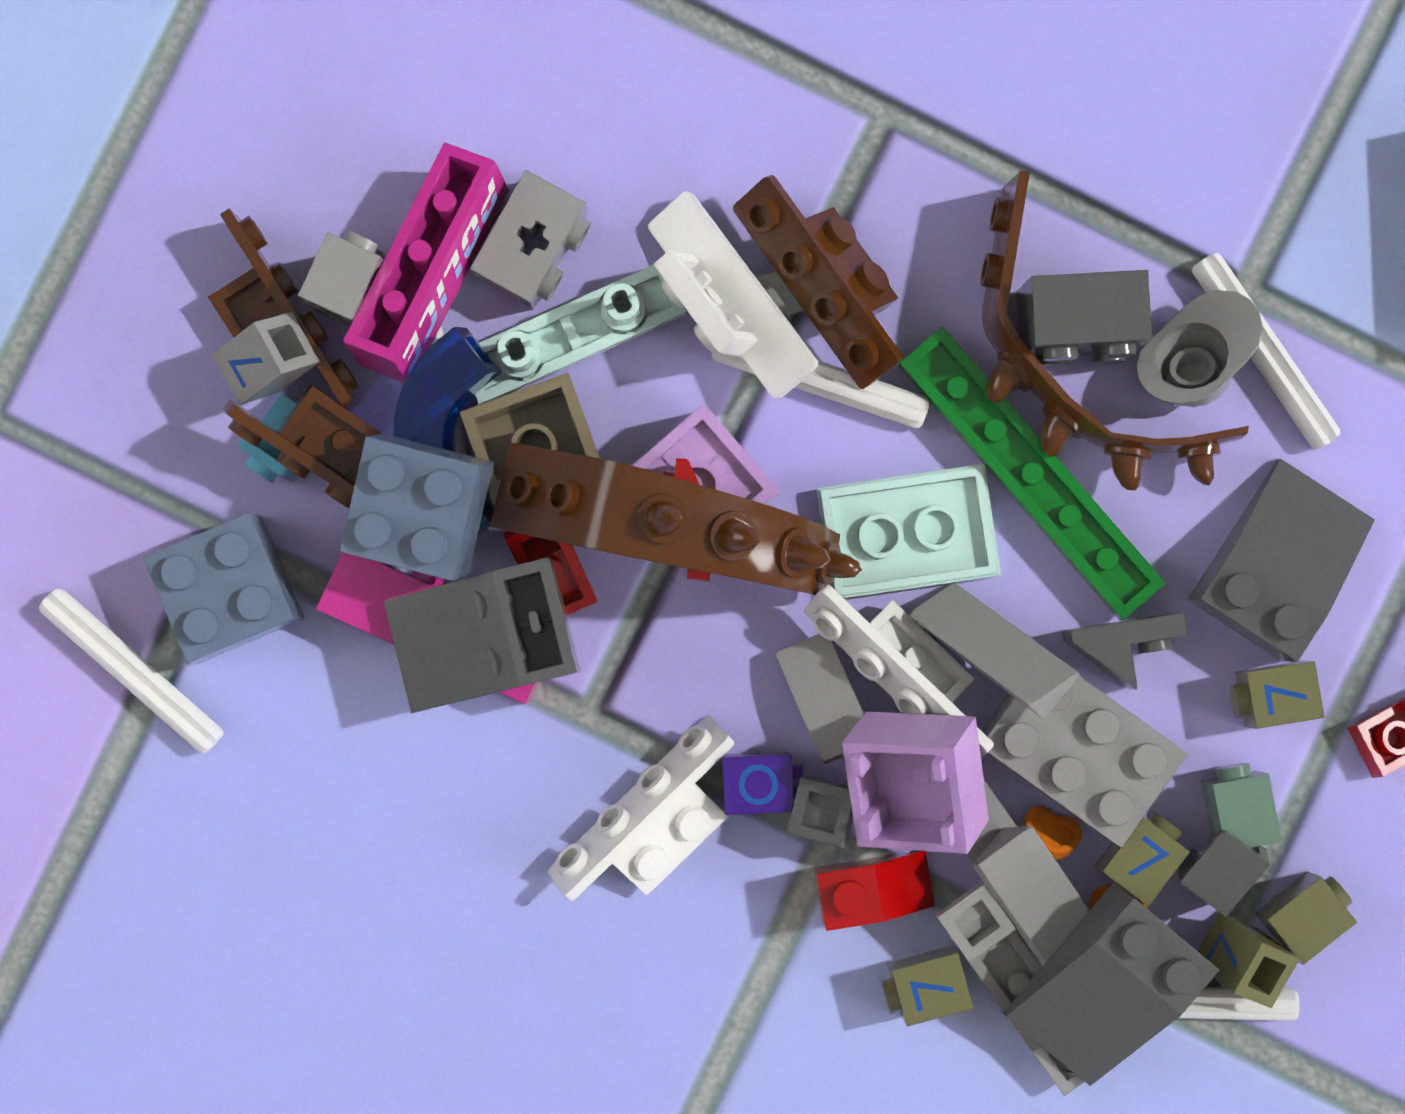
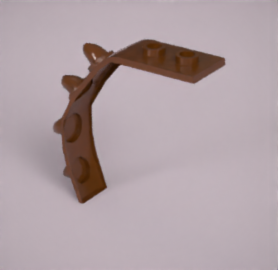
(1023, 371)
(663, 520)

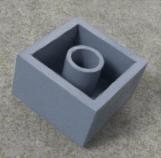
(416, 506)
(223, 588)

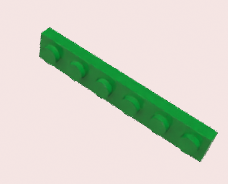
(1031, 477)

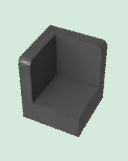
(822, 812)
(1223, 871)

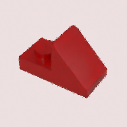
(572, 579)

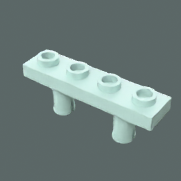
(577, 331)

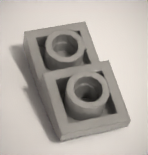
(821, 693)

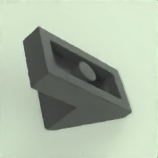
(1110, 643)

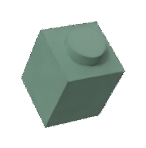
(1242, 805)

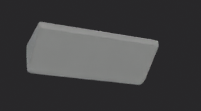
(996, 648)
(1031, 889)

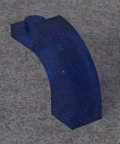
(439, 389)

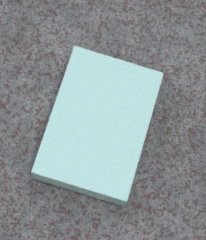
(913, 529)

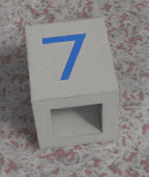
(265, 357)

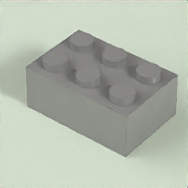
(1086, 757)

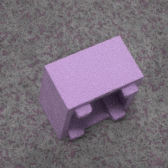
(714, 457)
(916, 781)

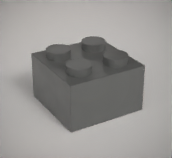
(1085, 316)

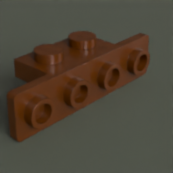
(826, 275)
(268, 293)
(314, 438)

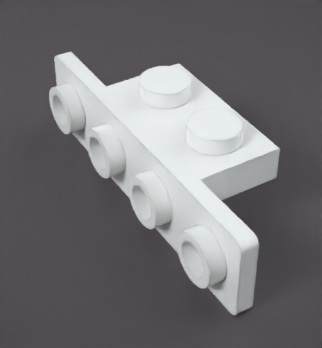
(726, 298)
(895, 655)
(653, 822)

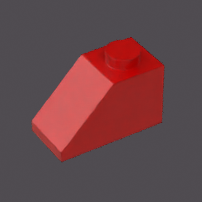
(873, 889)

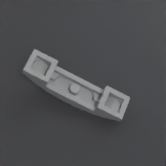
(1001, 963)

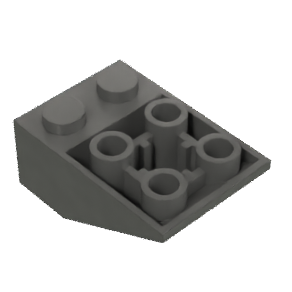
(482, 635)

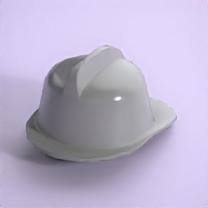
(1200, 349)

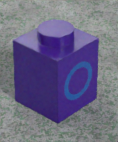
(760, 783)

